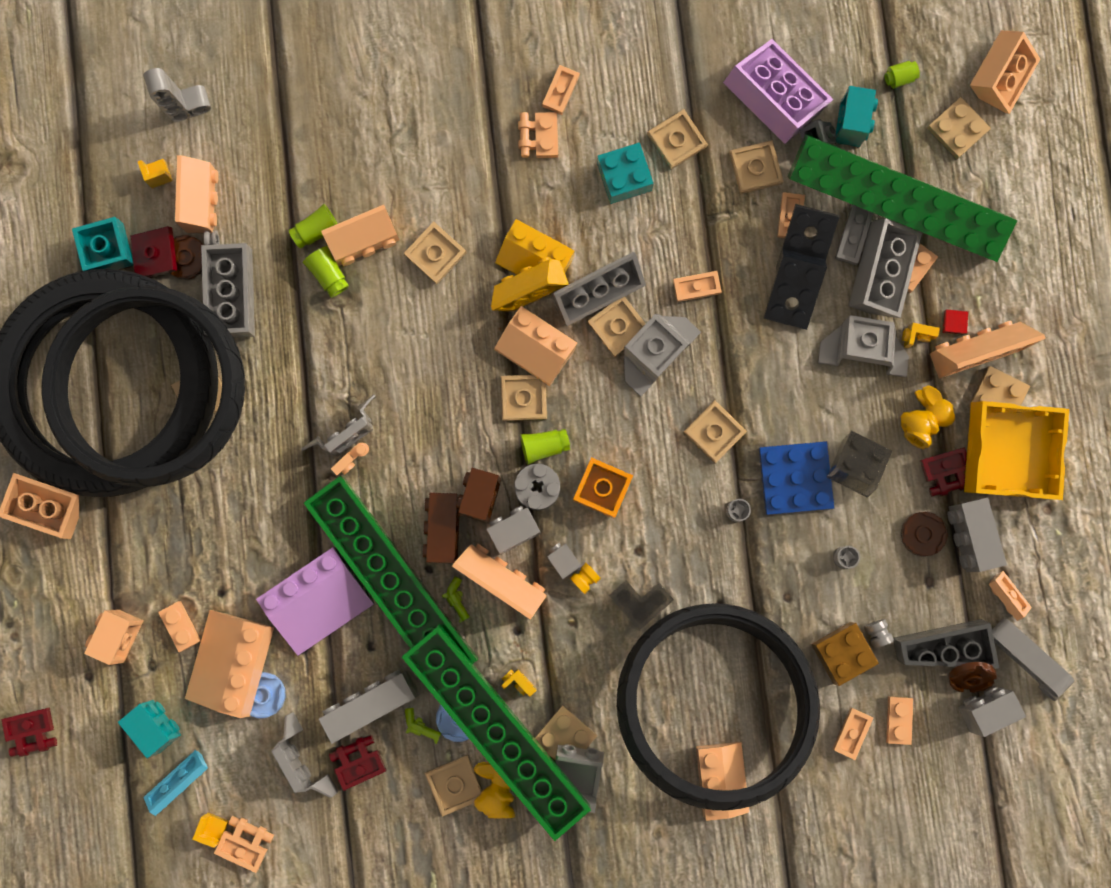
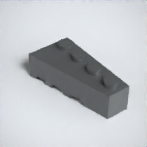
(948, 645)

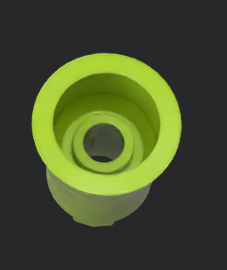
(310, 228)
(326, 271)
(544, 444)

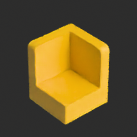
(155, 173)
(210, 829)

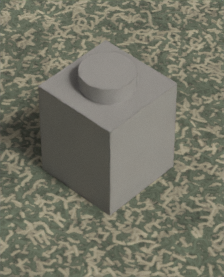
(563, 560)

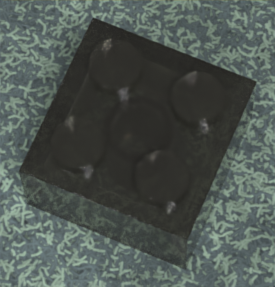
(859, 464)

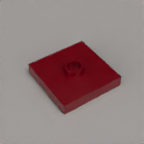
(154, 252)

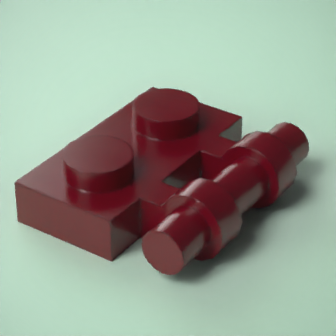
(943, 465)
(26, 725)
(360, 769)

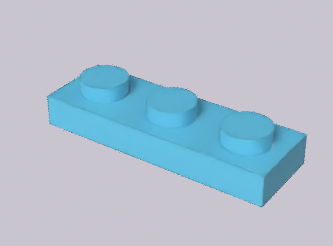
(175, 783)

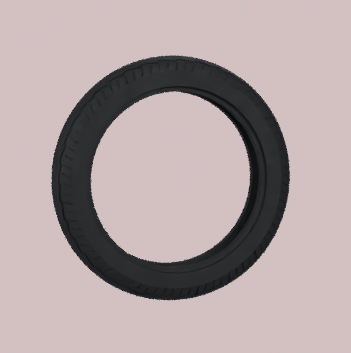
(27, 329)

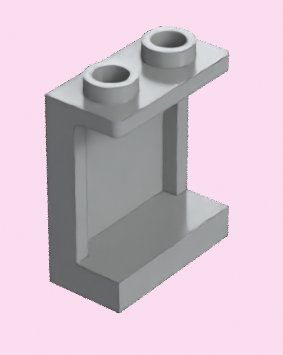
(582, 769)

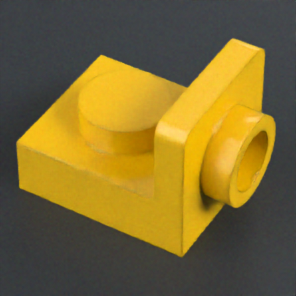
(923, 333)
(522, 684)

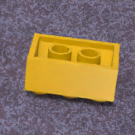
(527, 246)
(529, 285)

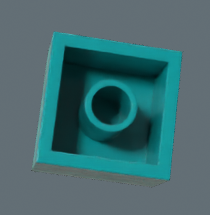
(855, 116)
(625, 173)
(103, 245)
(150, 728)

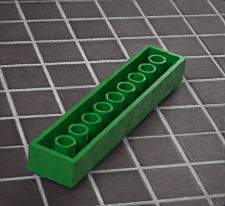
(901, 198)
(380, 565)
(497, 732)

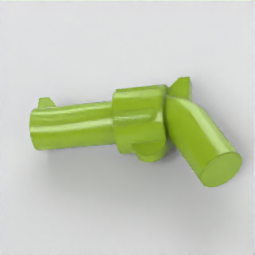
(454, 599)
(418, 727)

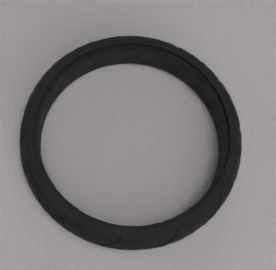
(58, 367)
(794, 662)

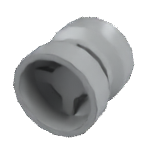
(739, 507)
(851, 557)
(879, 633)

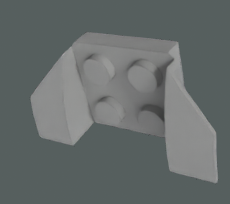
(866, 342)
(655, 349)
(354, 432)
(296, 773)

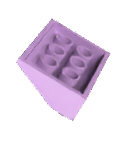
(777, 90)
(315, 601)

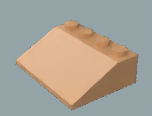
(983, 348)
(500, 581)
(229, 664)

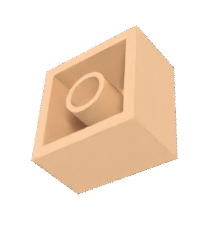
(113, 636)

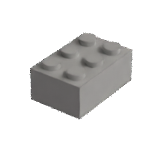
(976, 535)

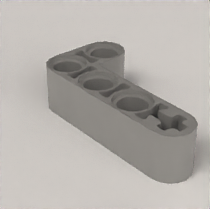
(175, 102)
(1032, 659)

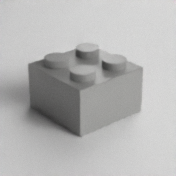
(513, 530)
(991, 711)

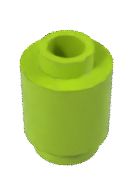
(902, 74)

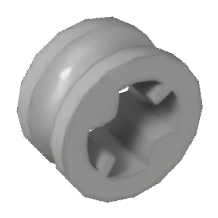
(211, 238)

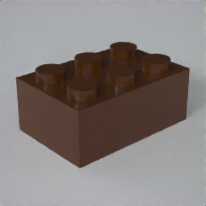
(479, 495)
(441, 528)

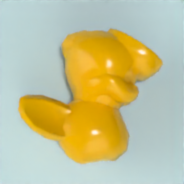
(922, 424)
(496, 798)

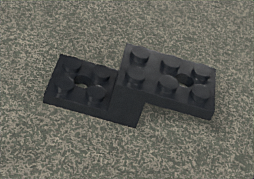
(801, 266)

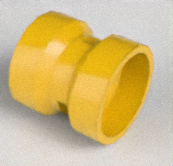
(585, 578)

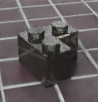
(638, 608)

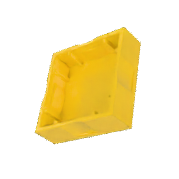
(1016, 450)

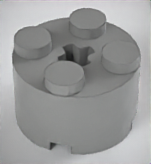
(541, 474)

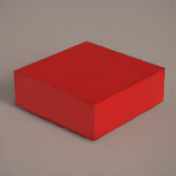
(955, 322)

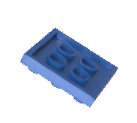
(796, 478)

